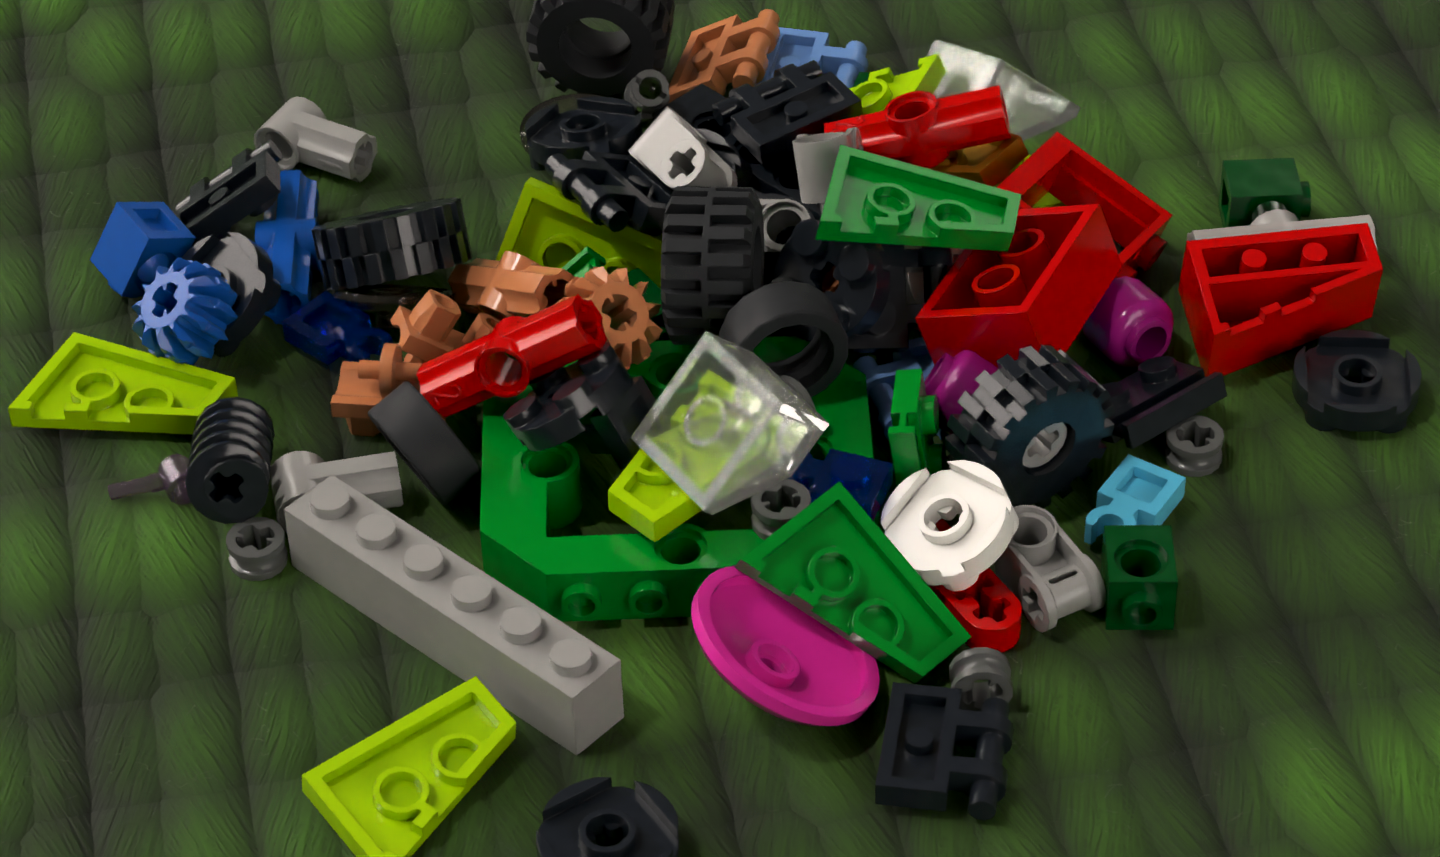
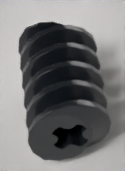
(230, 460)

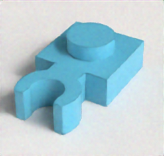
(1134, 496)

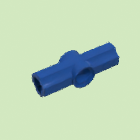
(290, 242)

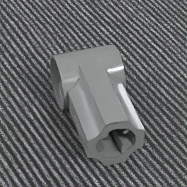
(309, 138)
(301, 471)

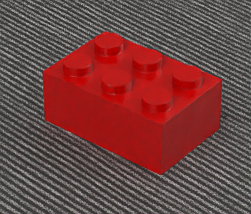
(1024, 296)

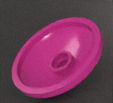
(780, 653)

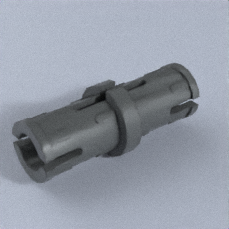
(641, 86)

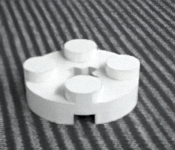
(968, 548)

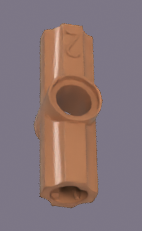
(507, 286)

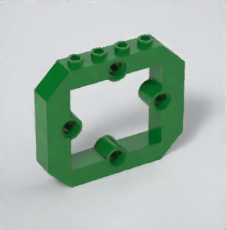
(622, 573)

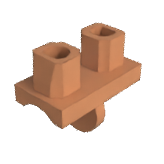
(428, 327)
(367, 383)

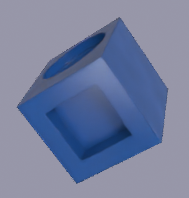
(137, 242)

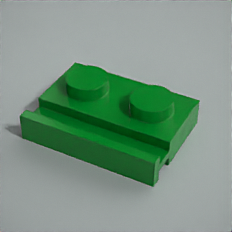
(914, 423)

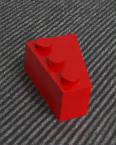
(1275, 291)

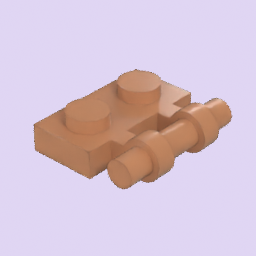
(726, 54)

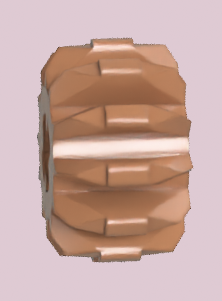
(623, 311)

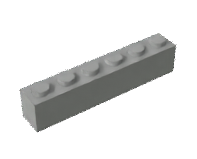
(456, 614)

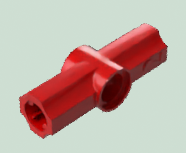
(926, 129)
(537, 343)

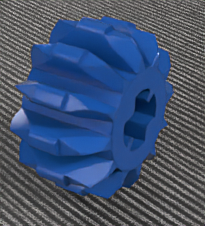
(184, 311)

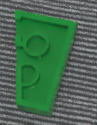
(913, 206)
(857, 584)

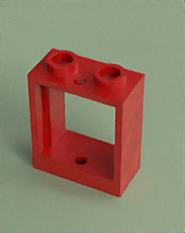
(1082, 180)

